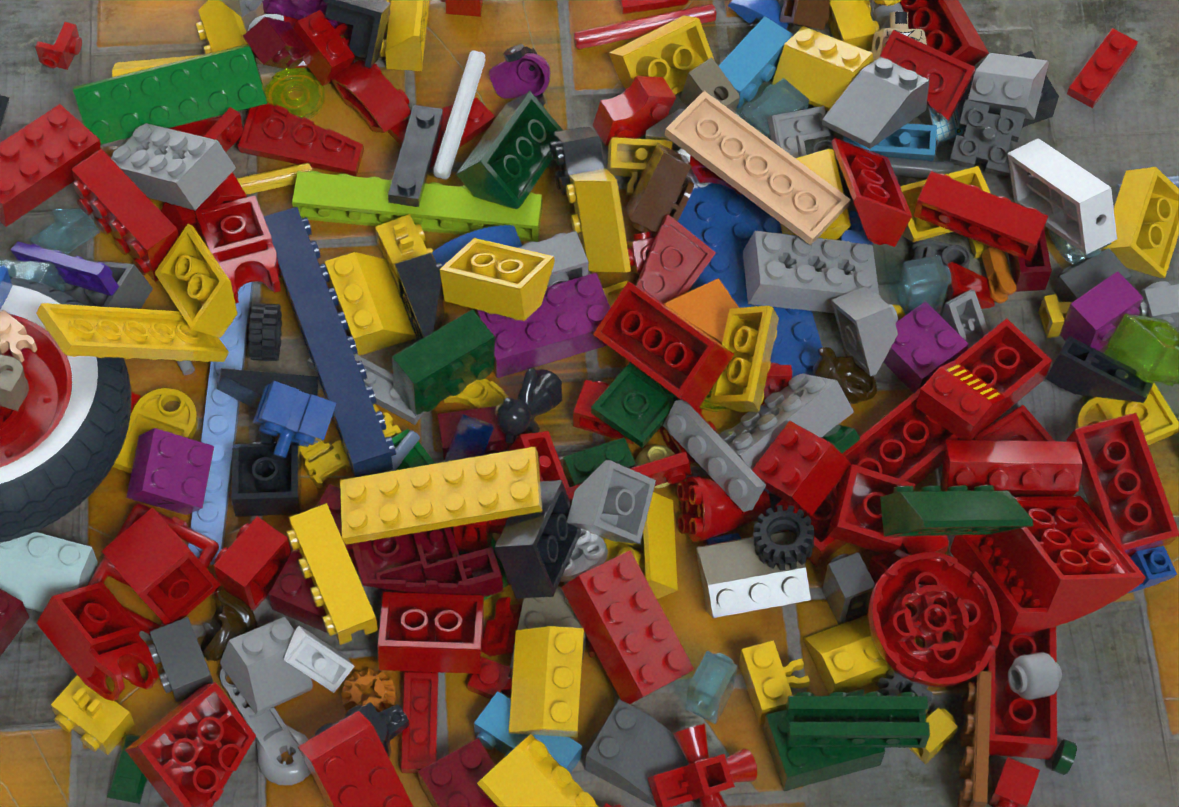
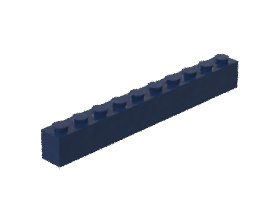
(329, 346)

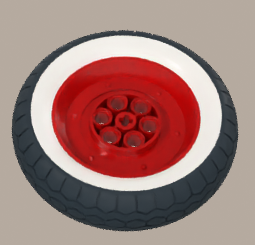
(66, 426)

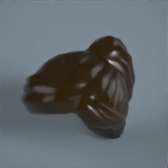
(852, 379)
(230, 620)

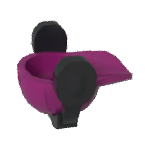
(521, 73)

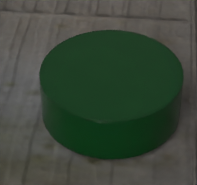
(1064, 757)

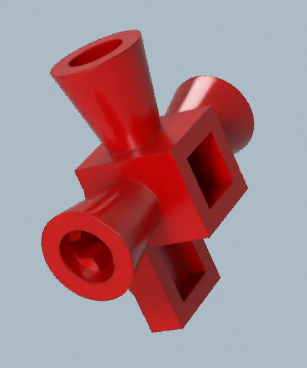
(704, 775)

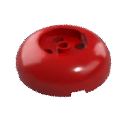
(964, 610)

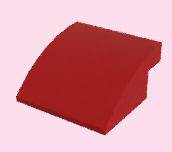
(1052, 569)

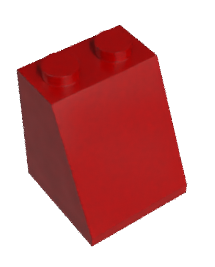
(161, 568)

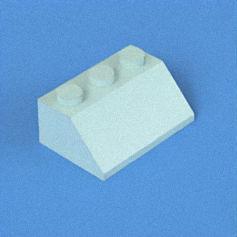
(44, 566)

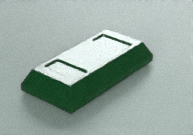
(127, 779)

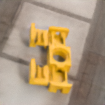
(327, 462)

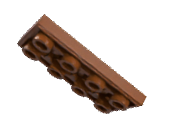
(976, 740)

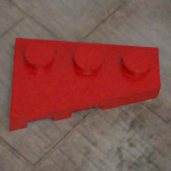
(946, 74)

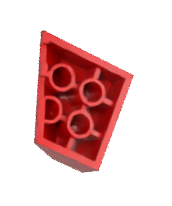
(194, 749)

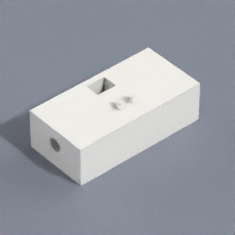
(1073, 198)

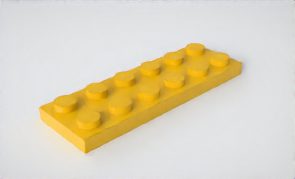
(128, 333)
(440, 495)

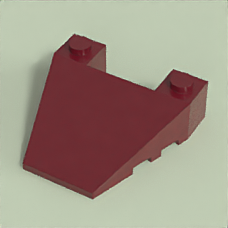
(427, 564)

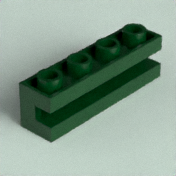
(857, 720)

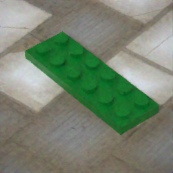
(171, 93)

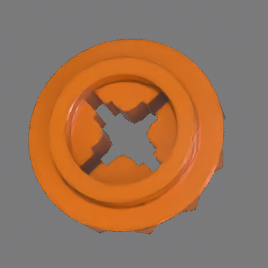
(364, 679)

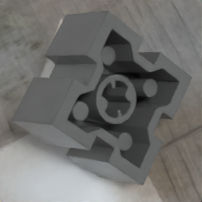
(986, 138)

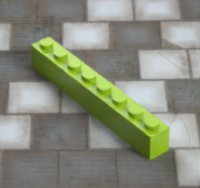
(441, 207)

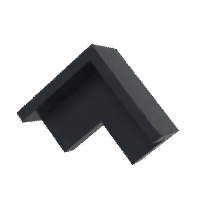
(368, 23)

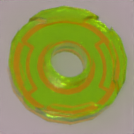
(296, 79)

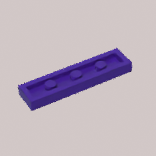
(72, 269)

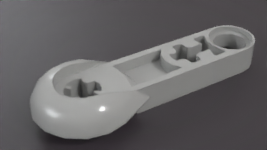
(272, 740)

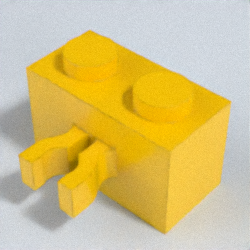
(630, 157)
(401, 241)
(767, 678)
(96, 719)

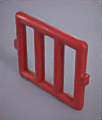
(106, 568)

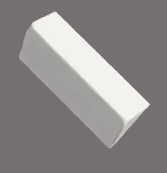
(317, 659)

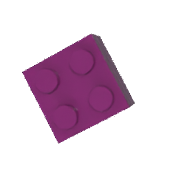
(1100, 310)
(922, 346)
(170, 471)

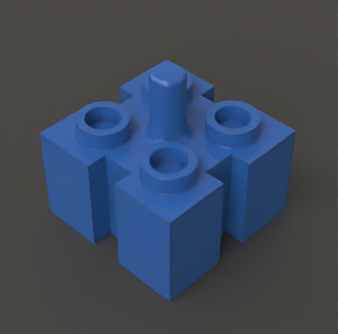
(293, 415)

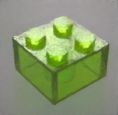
(1148, 347)

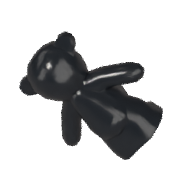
(538, 395)

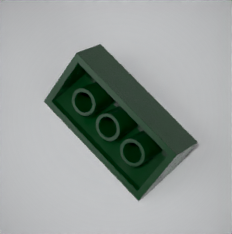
(511, 153)
(951, 511)

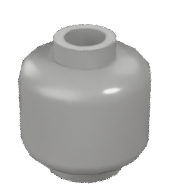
(1034, 676)

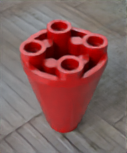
(710, 511)

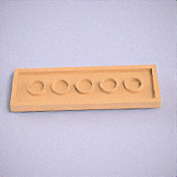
(757, 167)

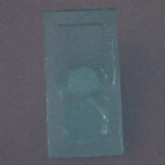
(68, 232)

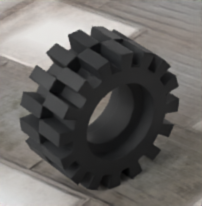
(265, 332)
(783, 553)

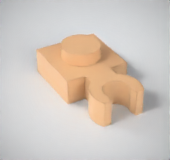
(14, 336)

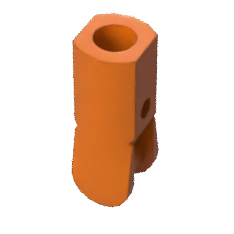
(999, 275)

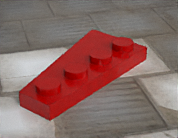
(286, 137)

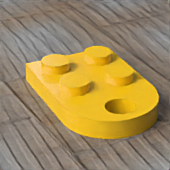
(150, 414)
(1154, 414)

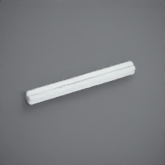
(459, 115)

